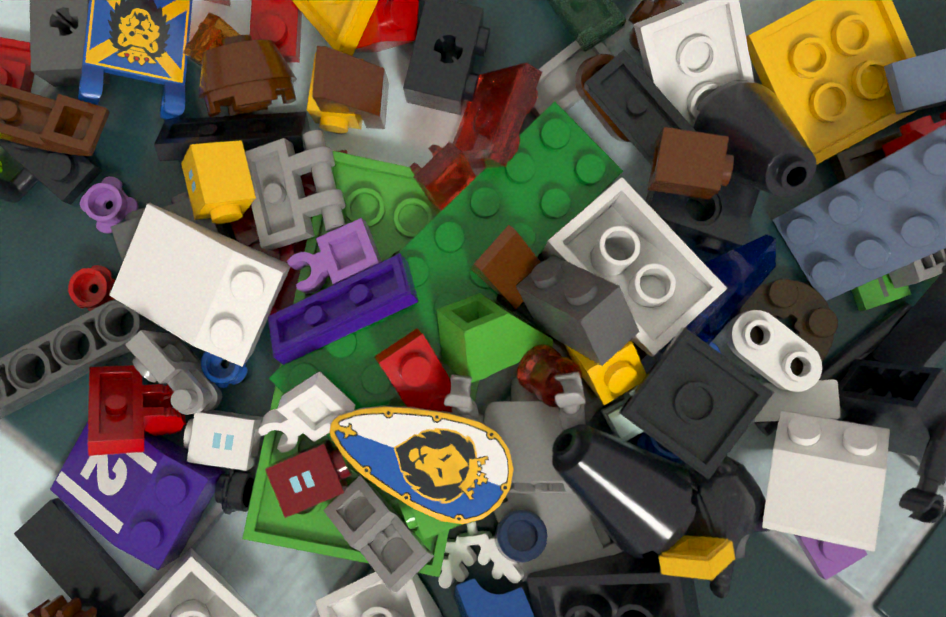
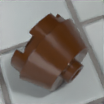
(244, 76)

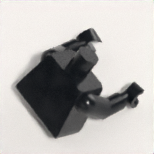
(913, 407)

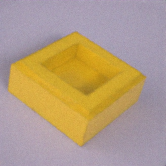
(697, 557)

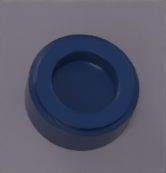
(521, 536)

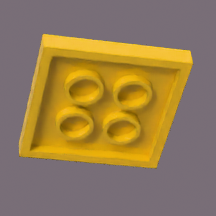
(831, 70)

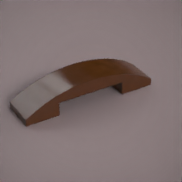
(50, 124)

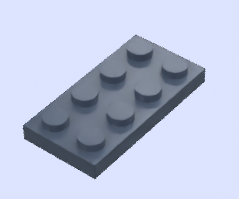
(872, 219)

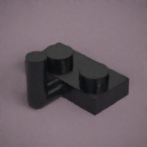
(60, 172)

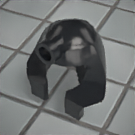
(727, 508)

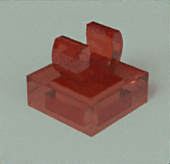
(443, 175)

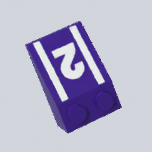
(139, 499)

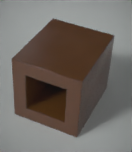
(690, 163)

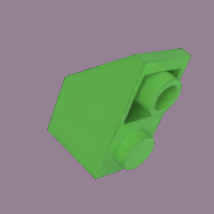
(484, 337)

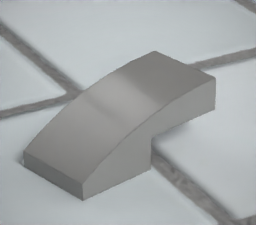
(378, 533)

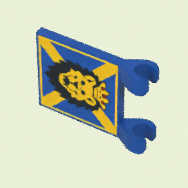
(139, 43)

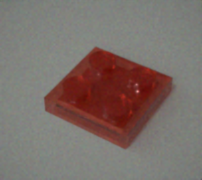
(495, 117)

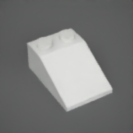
(638, 251)
(199, 284)

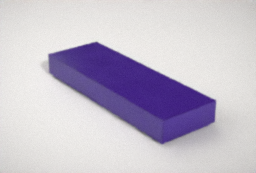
(342, 309)

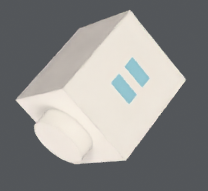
(224, 439)

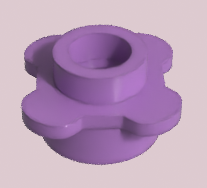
(95, 201)

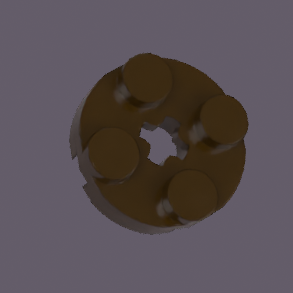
(805, 308)

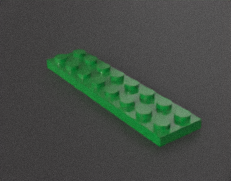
(536, 194)

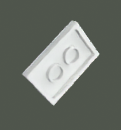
(694, 51)

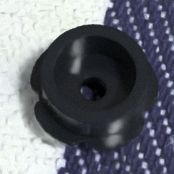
(234, 490)

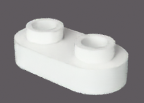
(775, 352)

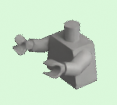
(527, 428)

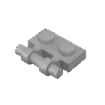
(280, 202)
(170, 361)

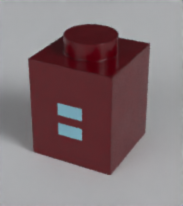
(309, 477)

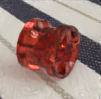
(538, 372)

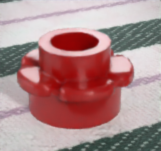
(82, 282)

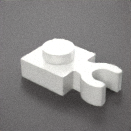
(306, 410)

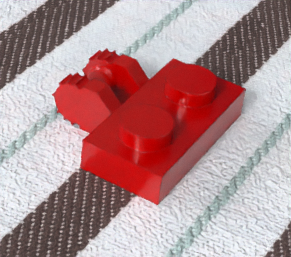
(118, 413)

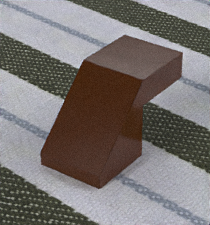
(350, 86)
(505, 266)

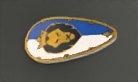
(428, 459)

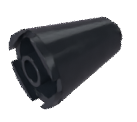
(761, 138)
(627, 489)

